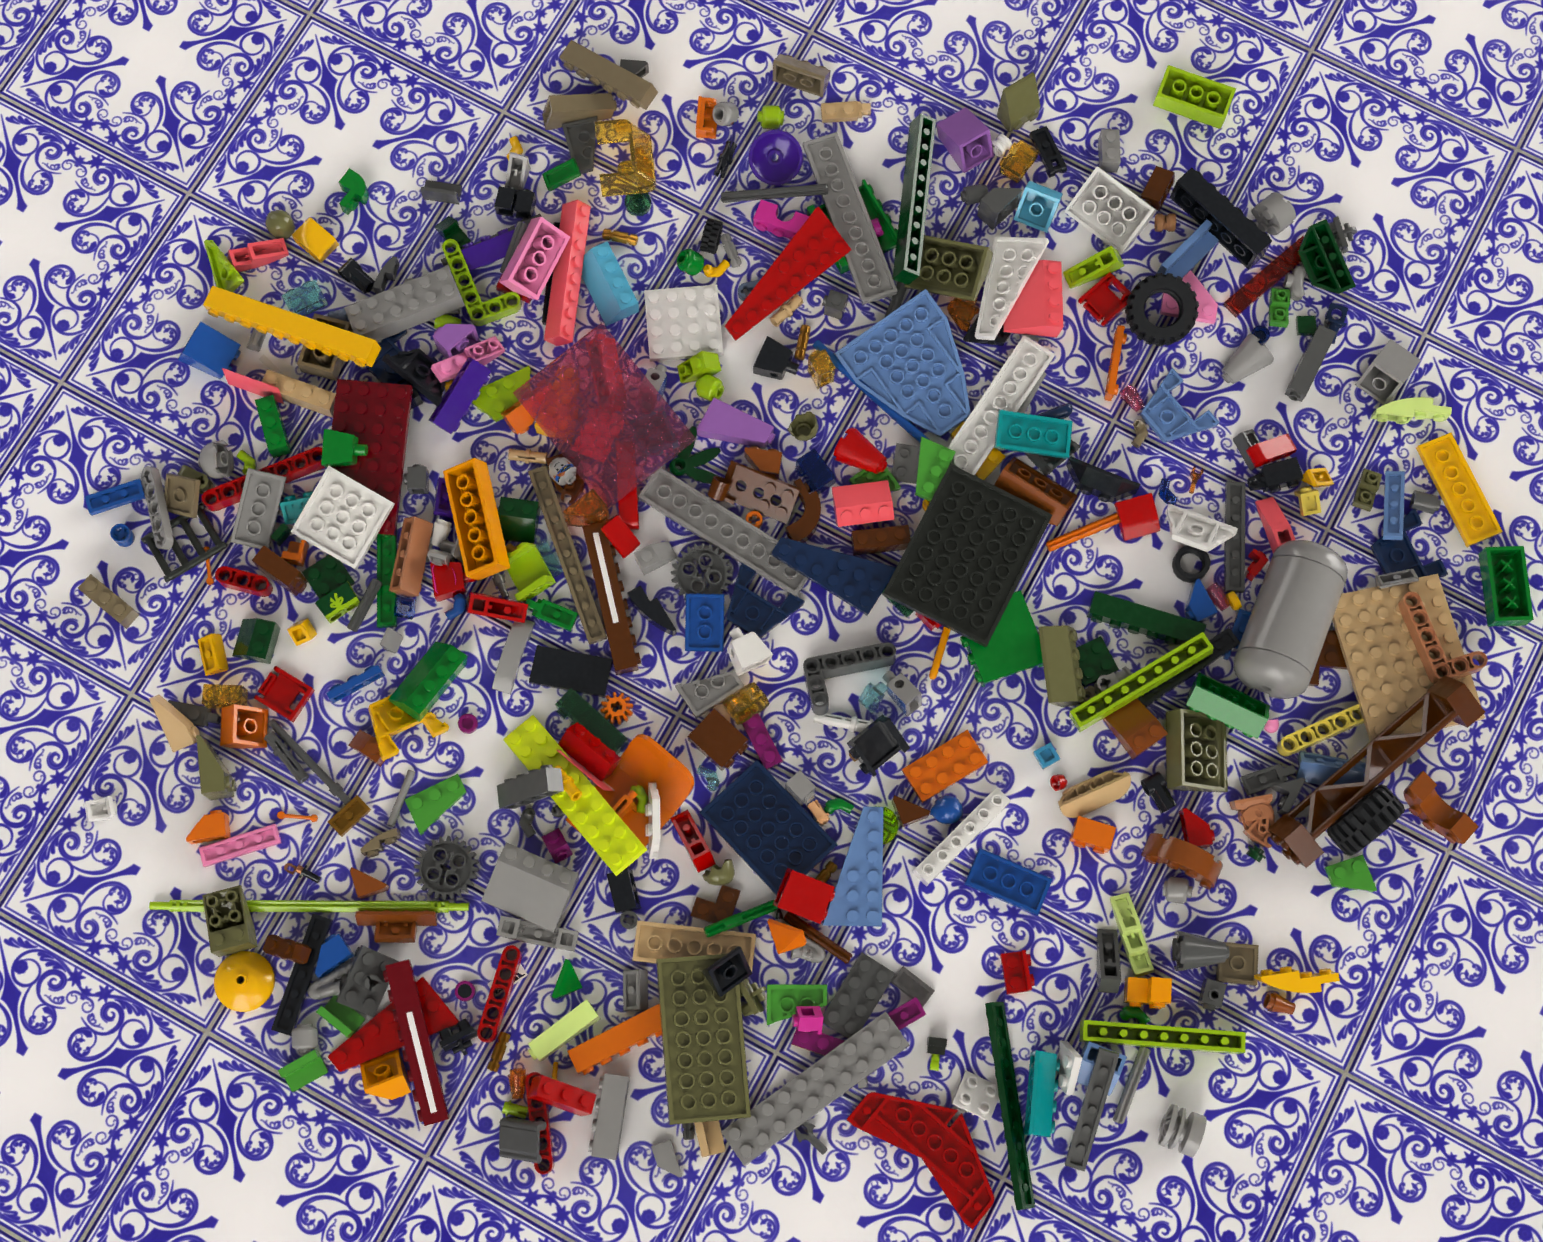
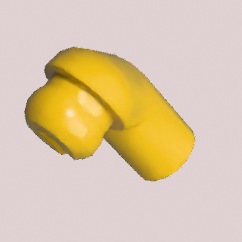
(718, 271)

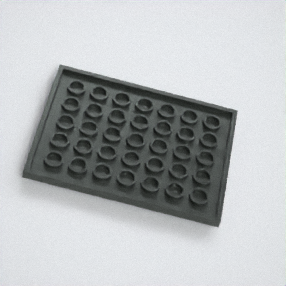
(967, 555)

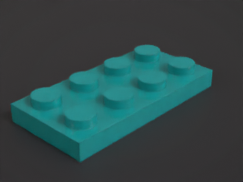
(1033, 434)

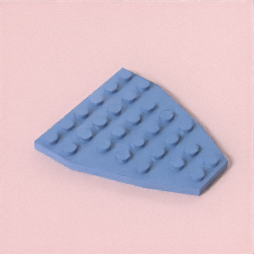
(912, 365)

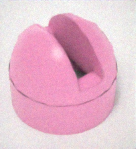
(1272, 726)

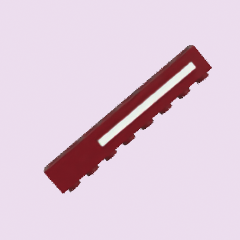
(417, 1042)

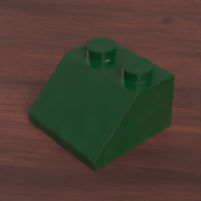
(519, 519)
(256, 640)

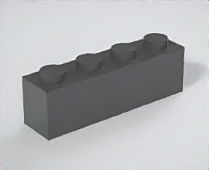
(530, 787)

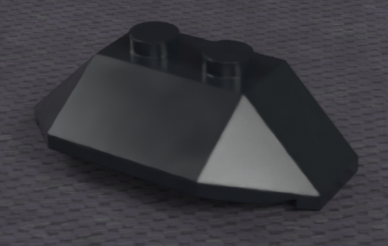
(1099, 482)

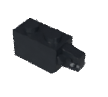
(1276, 476)

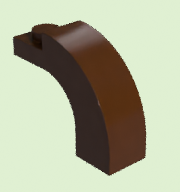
(807, 525)

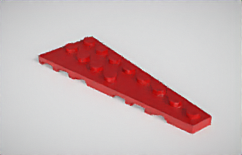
(804, 258)

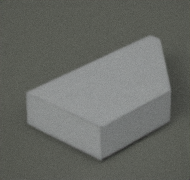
(666, 1157)

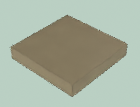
(182, 495)
(1240, 965)

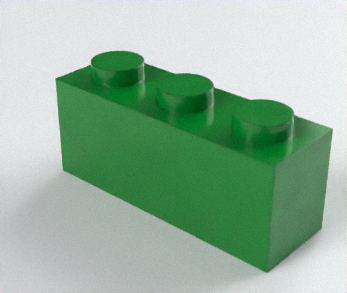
(273, 426)

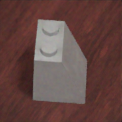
(1388, 372)

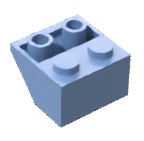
(1088, 1059)

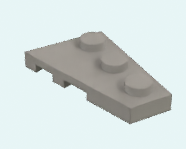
(709, 692)

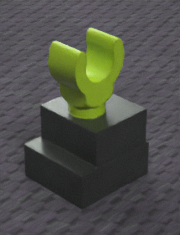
(936, 1047)

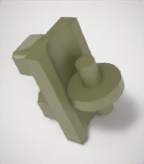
(753, 996)

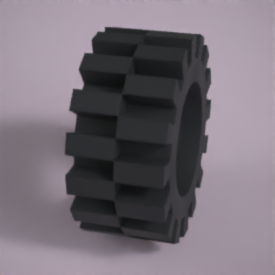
(711, 236)

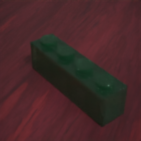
(580, 711)

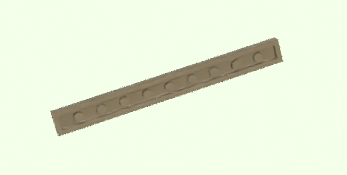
(567, 555)

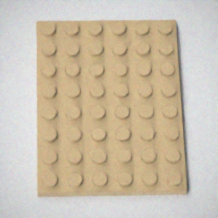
(1383, 656)

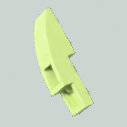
(1405, 409)

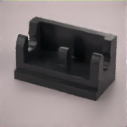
(624, 891)

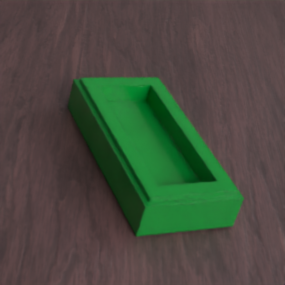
(561, 174)

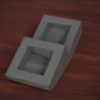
(387, 273)

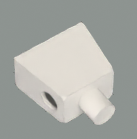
(747, 651)

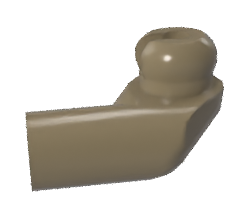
(1141, 433)

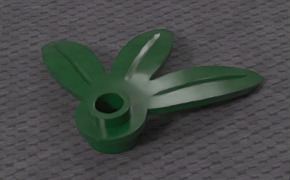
(688, 463)

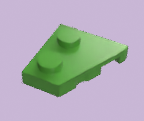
(1351, 874)

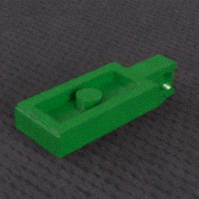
(553, 613)

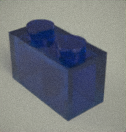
(815, 471)

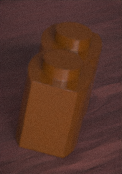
(287, 949)

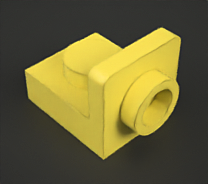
(1308, 501)

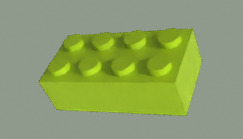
(1194, 97)

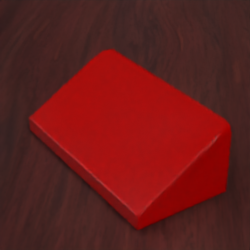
(620, 536)

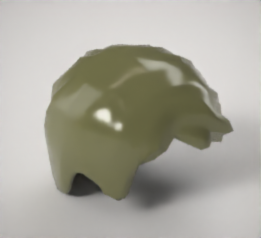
(280, 224)
(804, 426)
(720, 875)

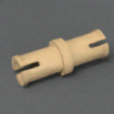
(786, 310)
(527, 456)

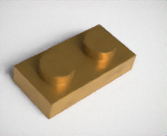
(349, 815)

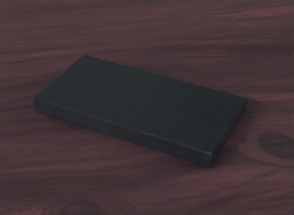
(570, 670)

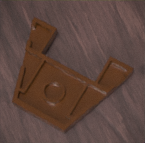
(1330, 657)

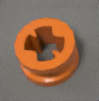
(758, 516)

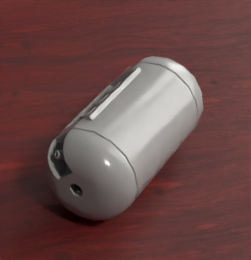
(1290, 619)

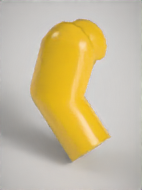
(516, 146)

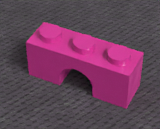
(766, 220)

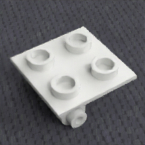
(977, 1096)

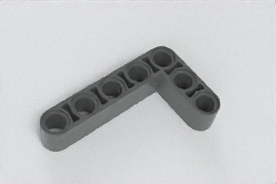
(842, 668)

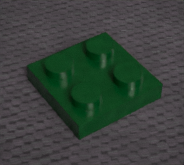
(327, 575)
(1095, 661)

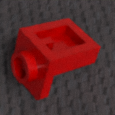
(1259, 561)

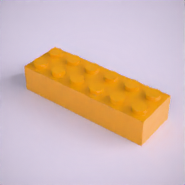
(476, 519)

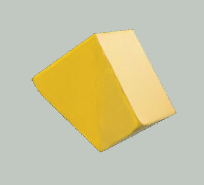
(302, 631)

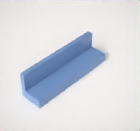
(1189, 252)
(1318, 768)

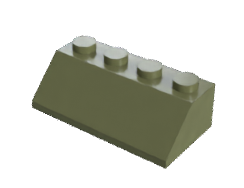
(1061, 665)

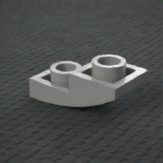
(440, 557)

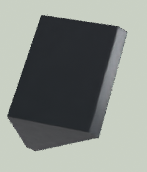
(728, 971)

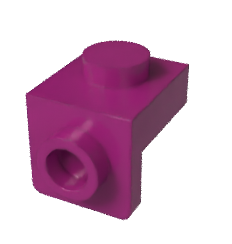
(557, 845)

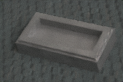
(912, 986)

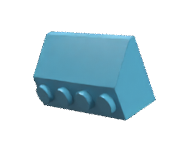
(608, 285)

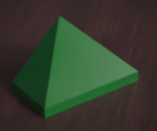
(567, 981)

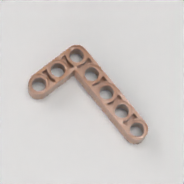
(1433, 645)

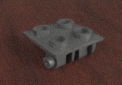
(906, 463)

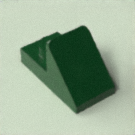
(450, 229)

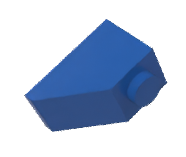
(1199, 604)
(332, 955)

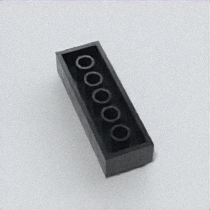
(1228, 222)

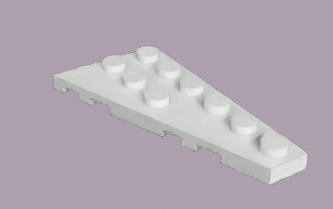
(1008, 273)

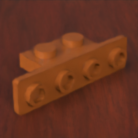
(395, 925)

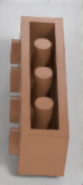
(411, 557)

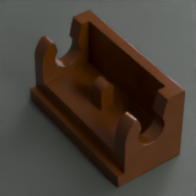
(1158, 187)

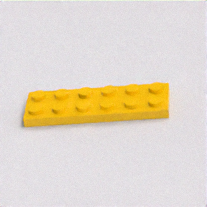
(1459, 489)

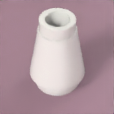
(440, 532)

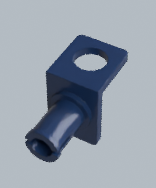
(1335, 324)

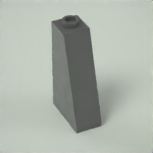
(1310, 363)

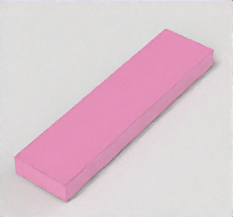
(239, 845)

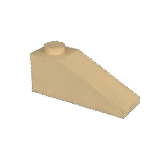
(176, 727)

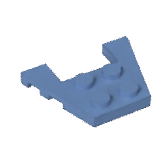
(1168, 417)

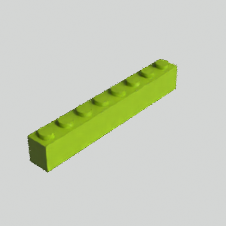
(1141, 682)
(1162, 1037)

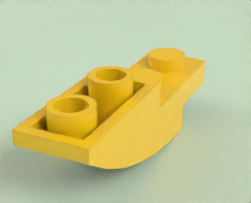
(1293, 981)

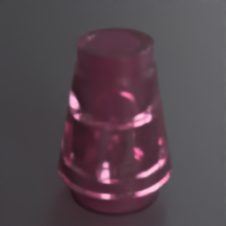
(1132, 398)
(1218, 596)

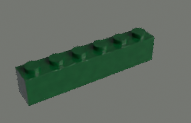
(1142, 619)

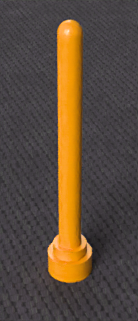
(939, 653)

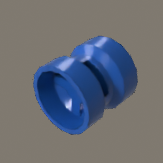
(120, 531)

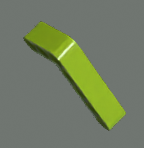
(470, 290)

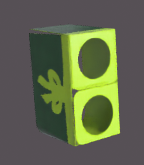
(338, 602)

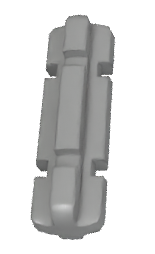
(730, 250)

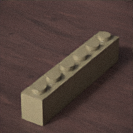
(608, 74)

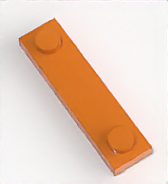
(1111, 386)

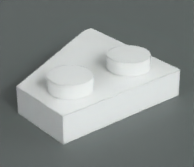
(1069, 1067)

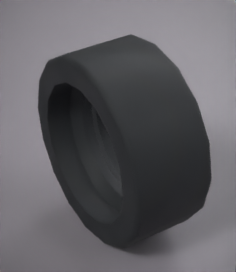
(1184, 576)

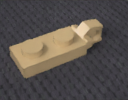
(844, 111)

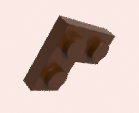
(715, 912)

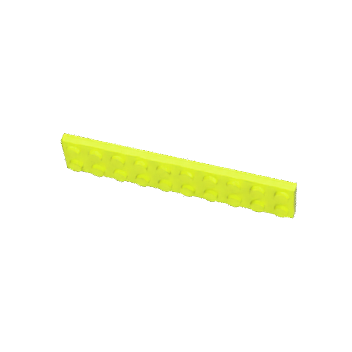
(591, 812)

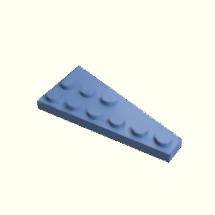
(861, 878)

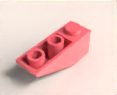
(1274, 523)

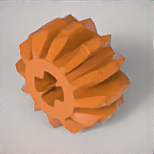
(613, 702)

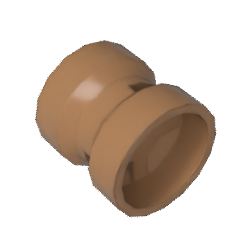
(1165, 222)

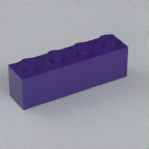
(487, 250)
(460, 395)

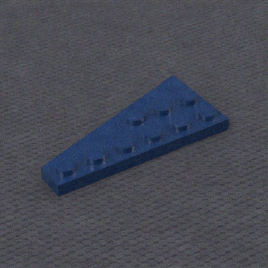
(845, 576)

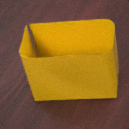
(315, 240)

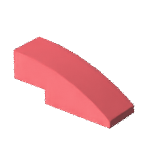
(257, 254)

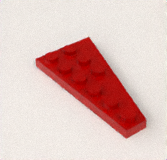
(381, 1035)

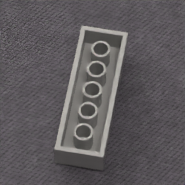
(405, 305)

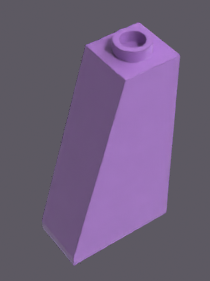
(734, 426)

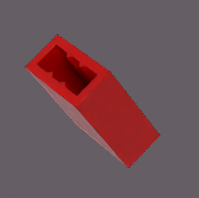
(804, 896)

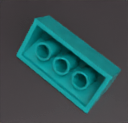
(1040, 1094)

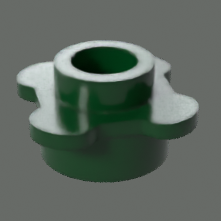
(1256, 853)

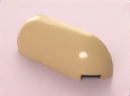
(1094, 793)

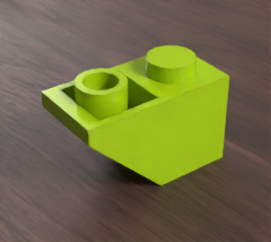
(698, 366)

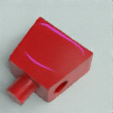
(449, 580)

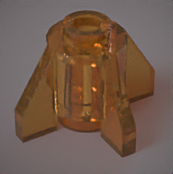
(961, 311)

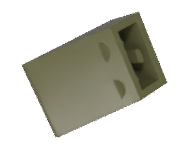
(229, 922)

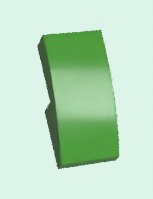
(1279, 307)

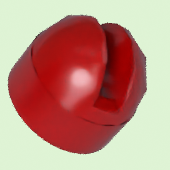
(1058, 778)

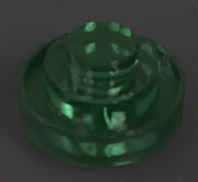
(638, 204)

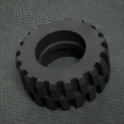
(1161, 284)
(1366, 820)

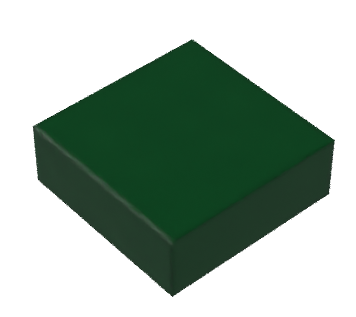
(1305, 325)
(281, 534)

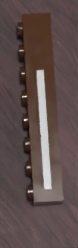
(611, 601)

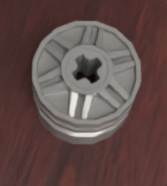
(1187, 1131)

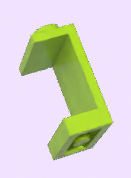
(528, 571)

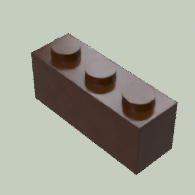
(880, 540)

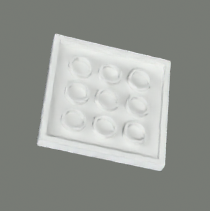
(683, 322)
(342, 517)

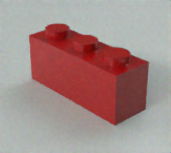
(589, 751)
(561, 1095)

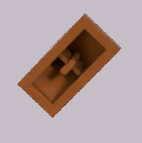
(366, 885)

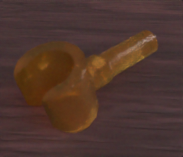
(1195, 477)

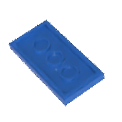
(1008, 881)

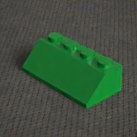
(429, 680)

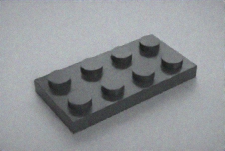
(857, 996)

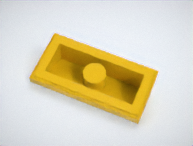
(213, 654)

